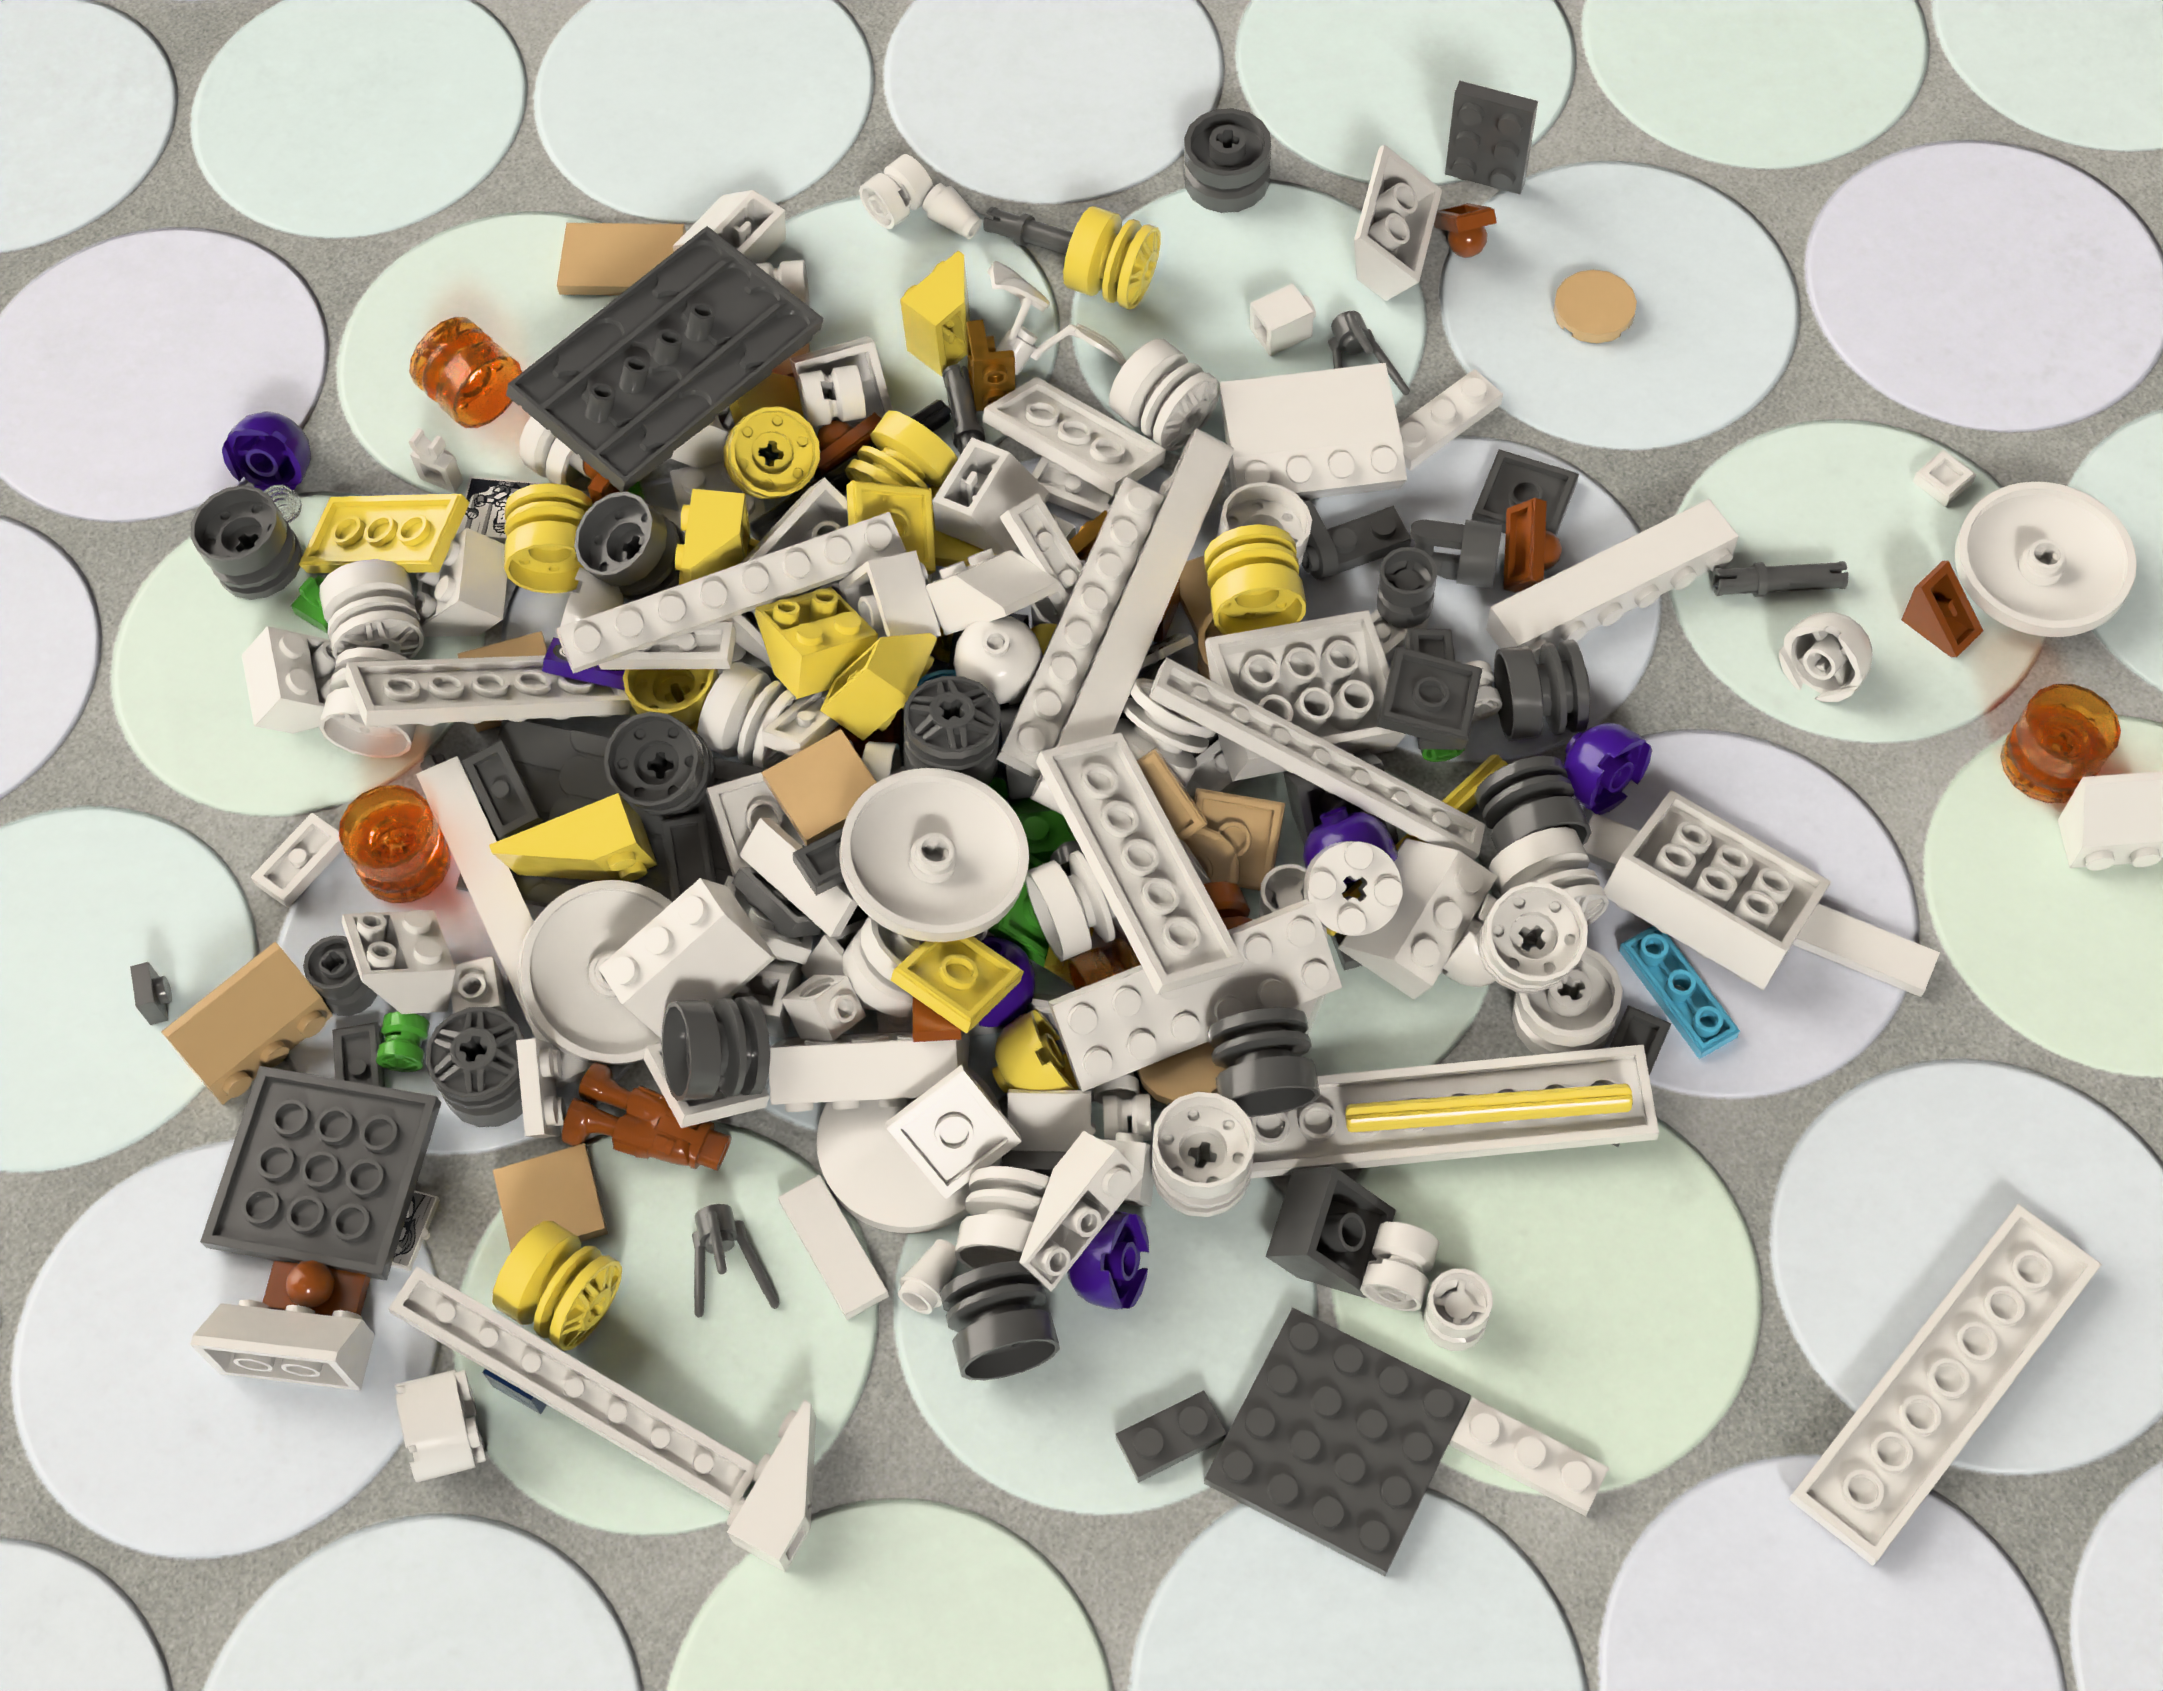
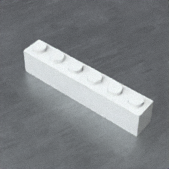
(1615, 580)

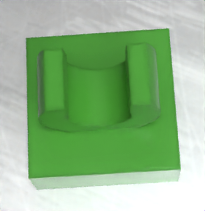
(309, 605)

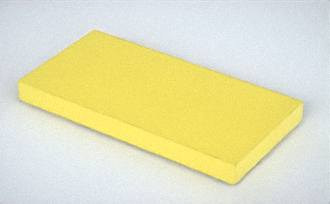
(392, 528)

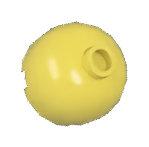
(1031, 1057)

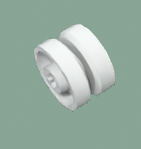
(551, 457)
(870, 965)
(1573, 1013)

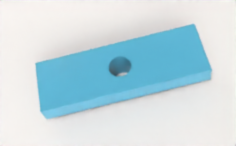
(1692, 1011)

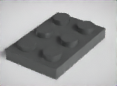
(1490, 137)

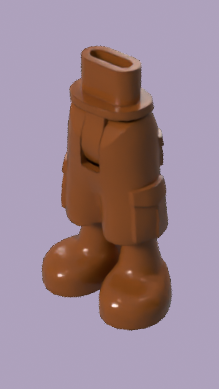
(645, 1129)

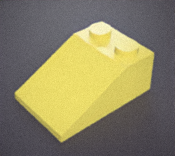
(586, 844)

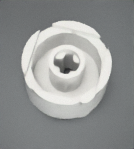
(1379, 890)
(437, 1424)

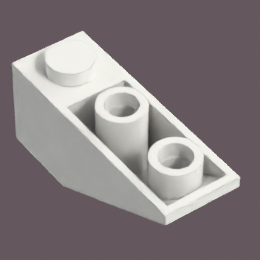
(1076, 1205)
(779, 1506)

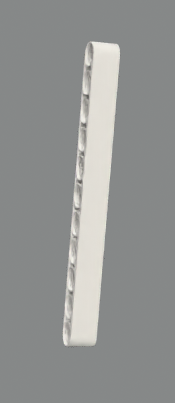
(1144, 597)

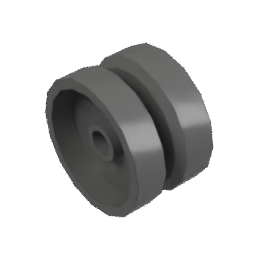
(1227, 160)

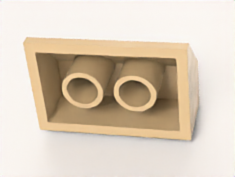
(248, 1023)

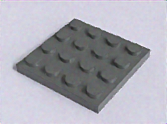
(322, 1172)
(1338, 1441)

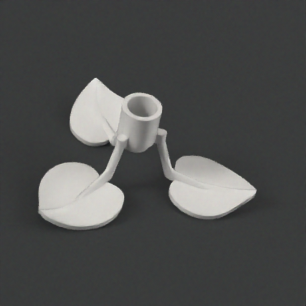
(1021, 339)

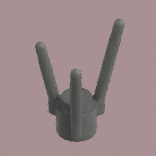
(1354, 337)
(717, 1235)

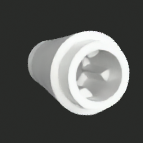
(951, 211)
(927, 1277)

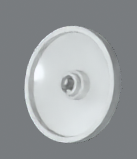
(2045, 559)
(933, 854)
(562, 976)
(877, 1177)

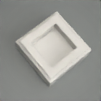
(1944, 478)

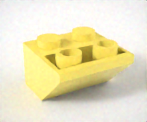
(937, 315)
(714, 534)
(812, 639)
(879, 683)

